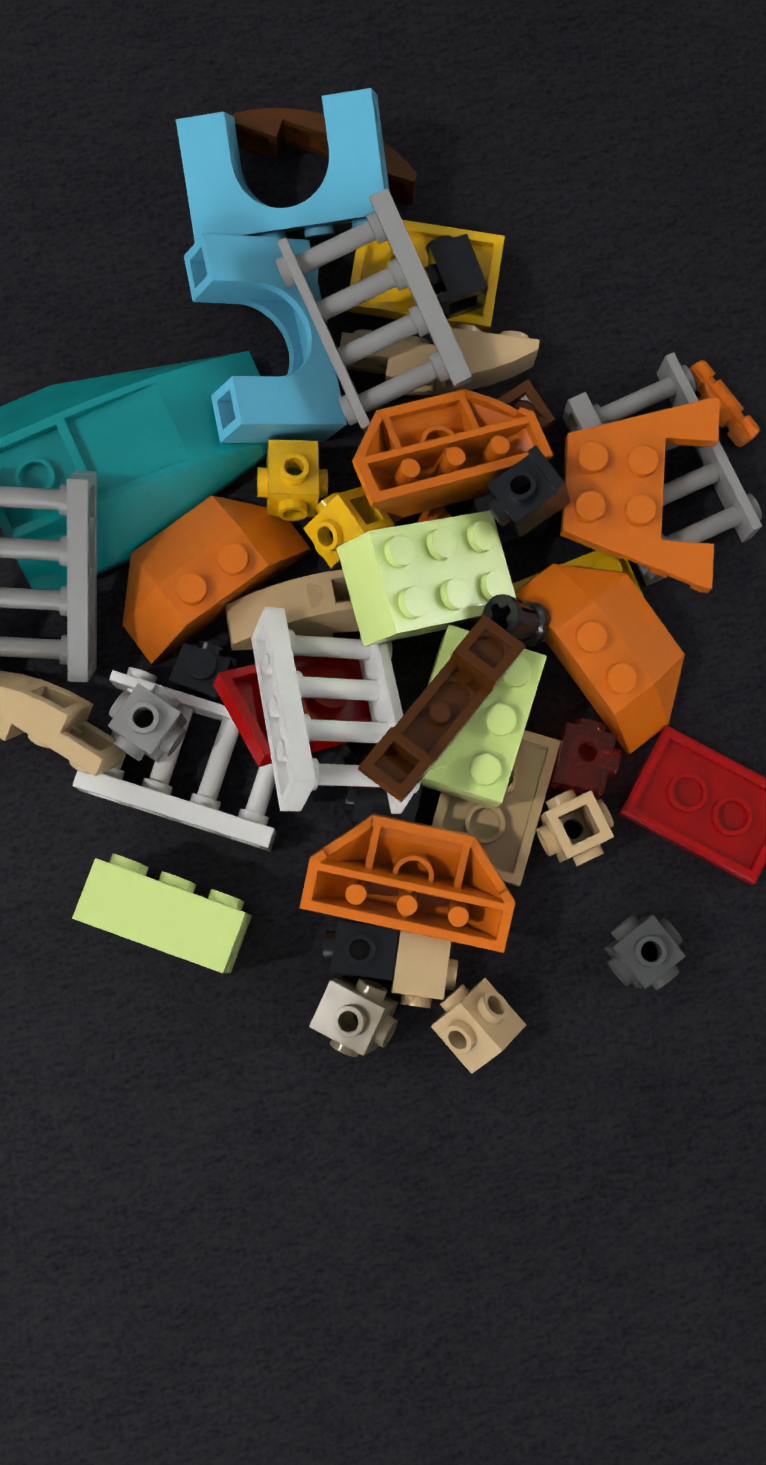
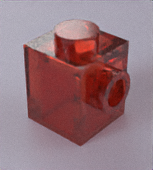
(585, 758)

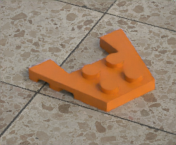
(618, 489)

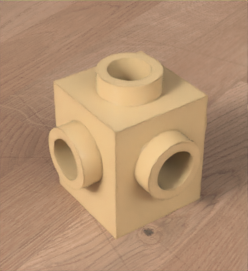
(592, 819)
(477, 1024)

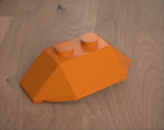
(442, 450)
(199, 566)
(610, 647)
(412, 882)

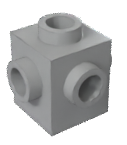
(158, 738)

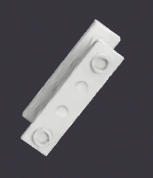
(292, 730)
(202, 809)

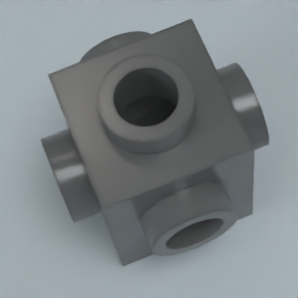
(626, 952)

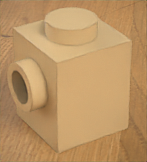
(422, 969)

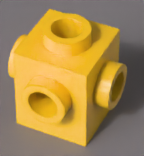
(292, 479)
(341, 519)

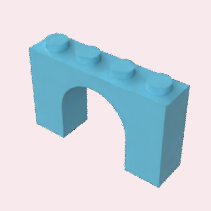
(224, 203)
(267, 407)

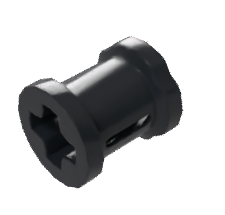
(523, 620)

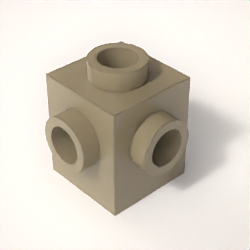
(355, 1015)

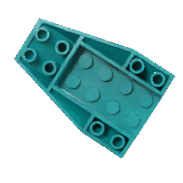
(145, 437)

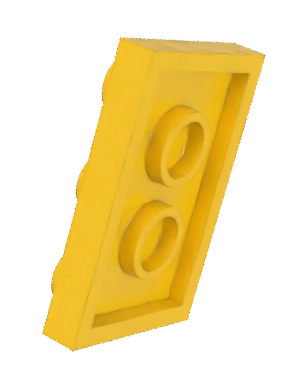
(395, 303)

